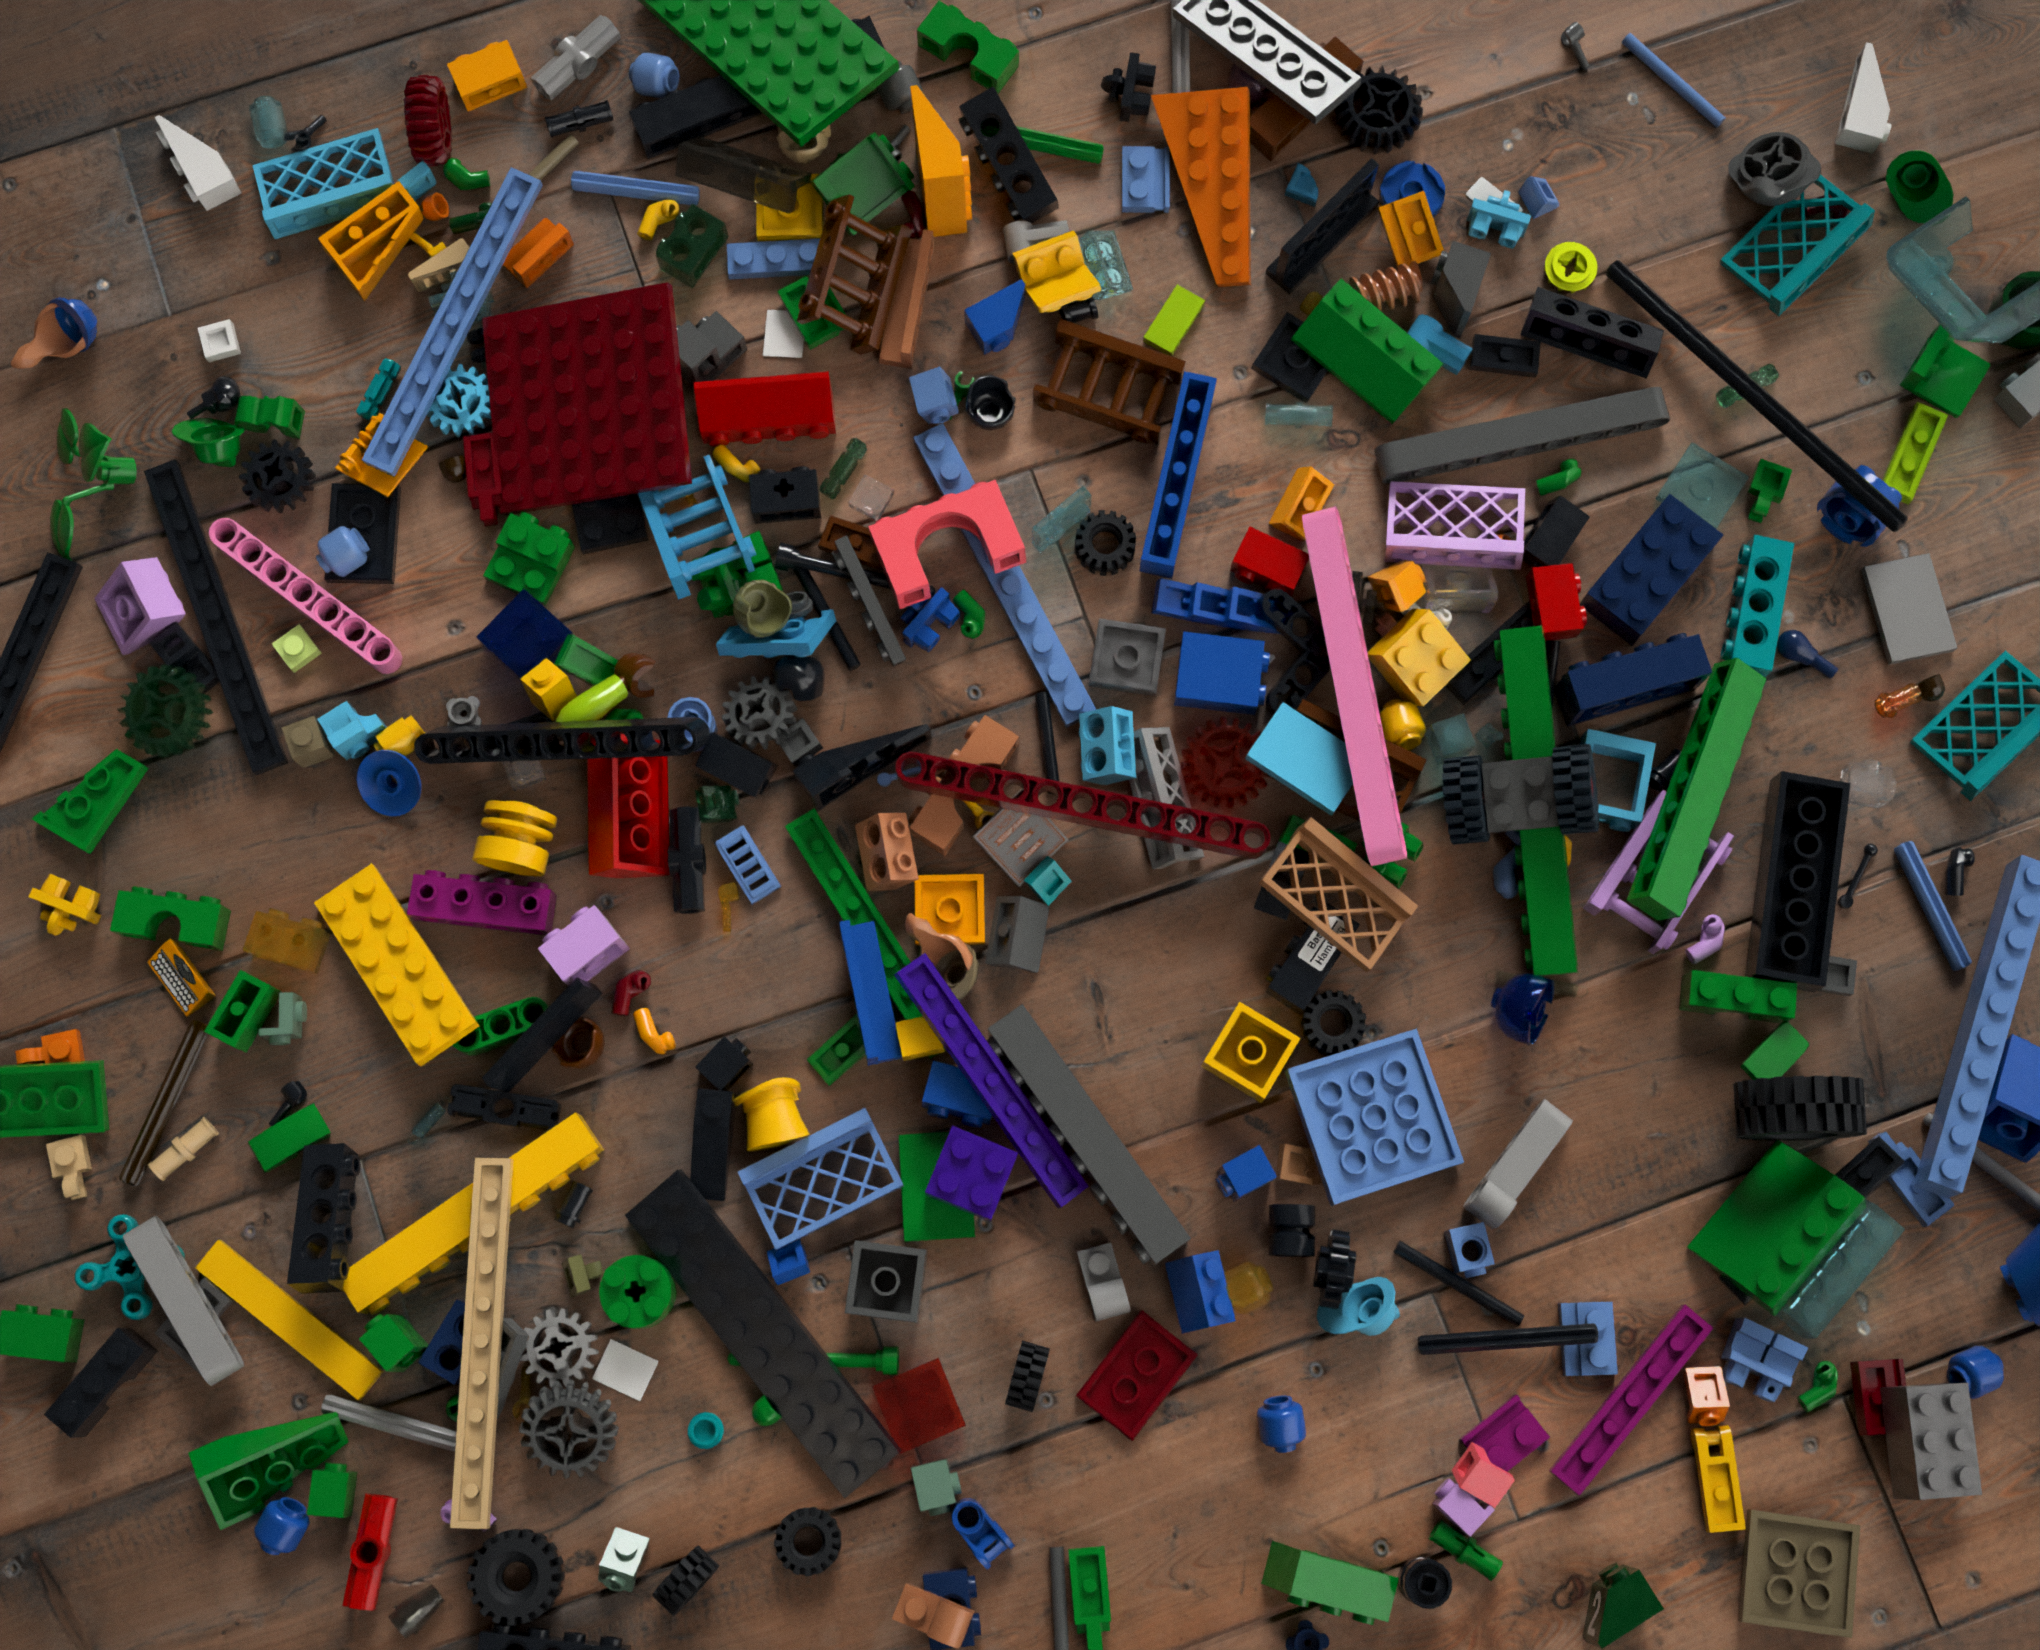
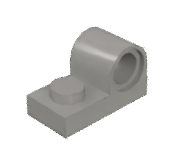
(1103, 1282)

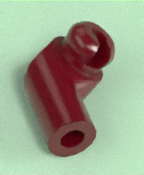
(916, 213)
(628, 988)

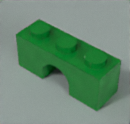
(948, 30)
(141, 913)
(1750, 996)

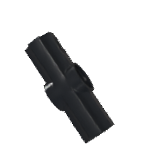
(687, 860)

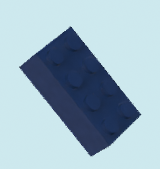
(1651, 569)
(1632, 679)

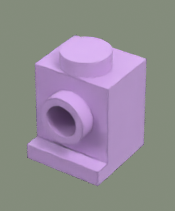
(1461, 1507)

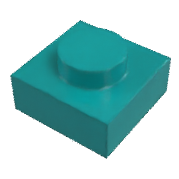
(1047, 880)

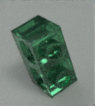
(699, 248)

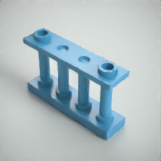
(672, 547)

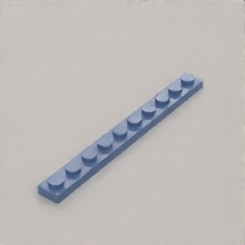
(452, 322)
(1011, 589)

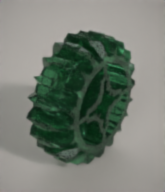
(143, 720)

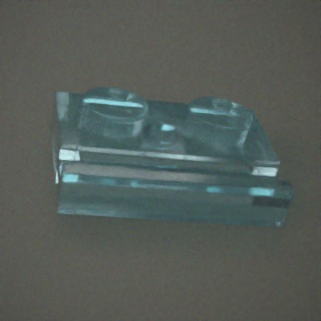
(1061, 519)

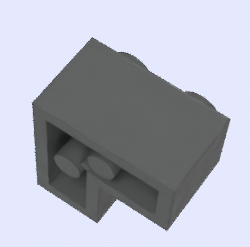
(708, 348)

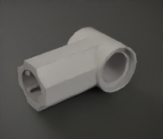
(1024, 234)

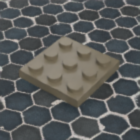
(1799, 1573)

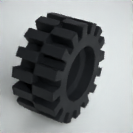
(1105, 523)
(1345, 1005)
(1027, 1376)
(786, 1548)
(685, 1580)

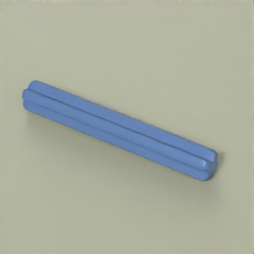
(634, 187)
(1932, 905)

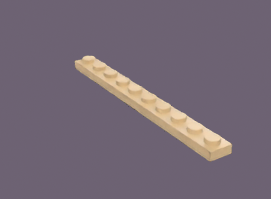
(482, 1344)

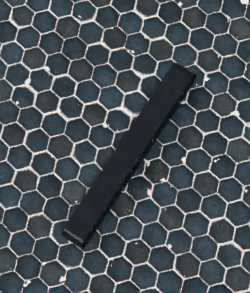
(574, 735)

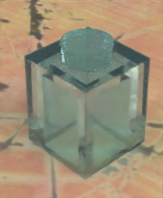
(1450, 738)

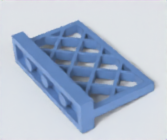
(806, 1151)

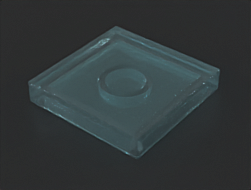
(1704, 484)

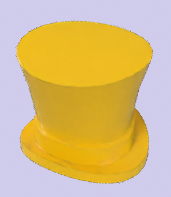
(772, 1114)

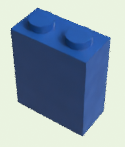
(1221, 673)

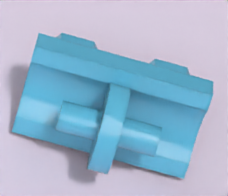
(1499, 215)

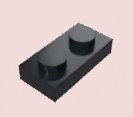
(1505, 355)

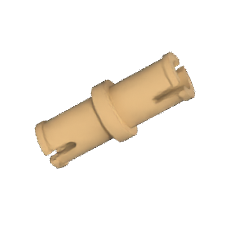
(183, 1149)

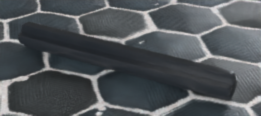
(1508, 1339)

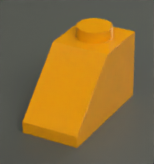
(1399, 585)

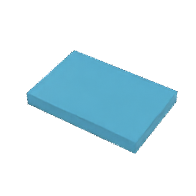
(1303, 758)

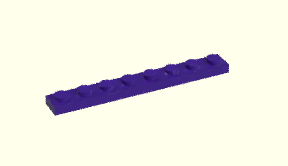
(991, 1080)

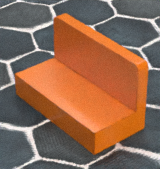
(537, 251)

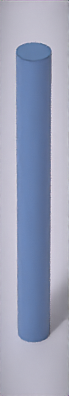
(1673, 80)

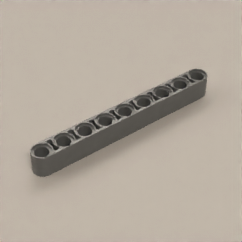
(1522, 435)

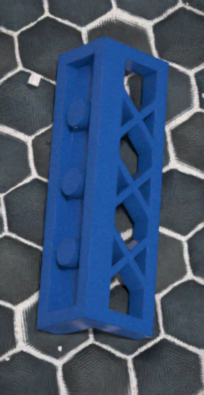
(870, 992)

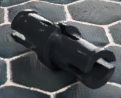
(579, 118)

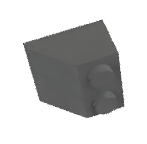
(1458, 283)

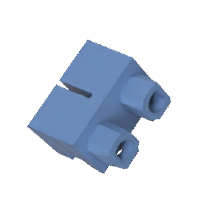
(1762, 1353)

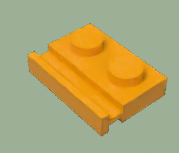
(1411, 229)

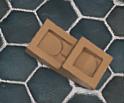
(1297, 1166)

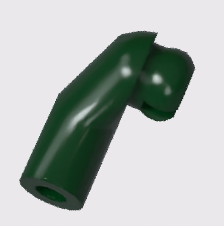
(469, 221)

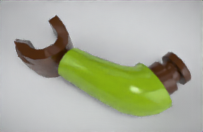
(607, 694)

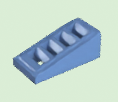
(734, 838)

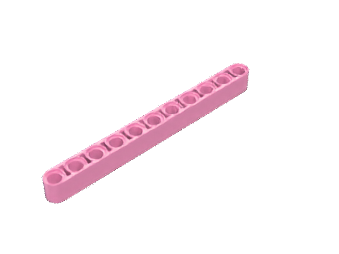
(1354, 687)

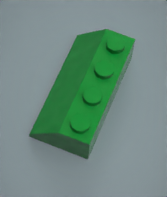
(1366, 351)

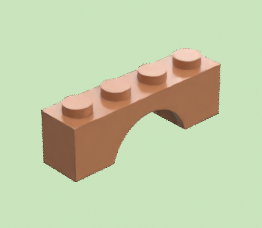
(938, 821)

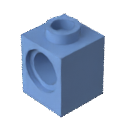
(934, 395)
(1473, 1233)

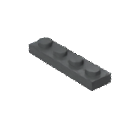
(861, 589)

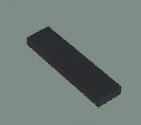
(1483, 661)
(542, 1035)

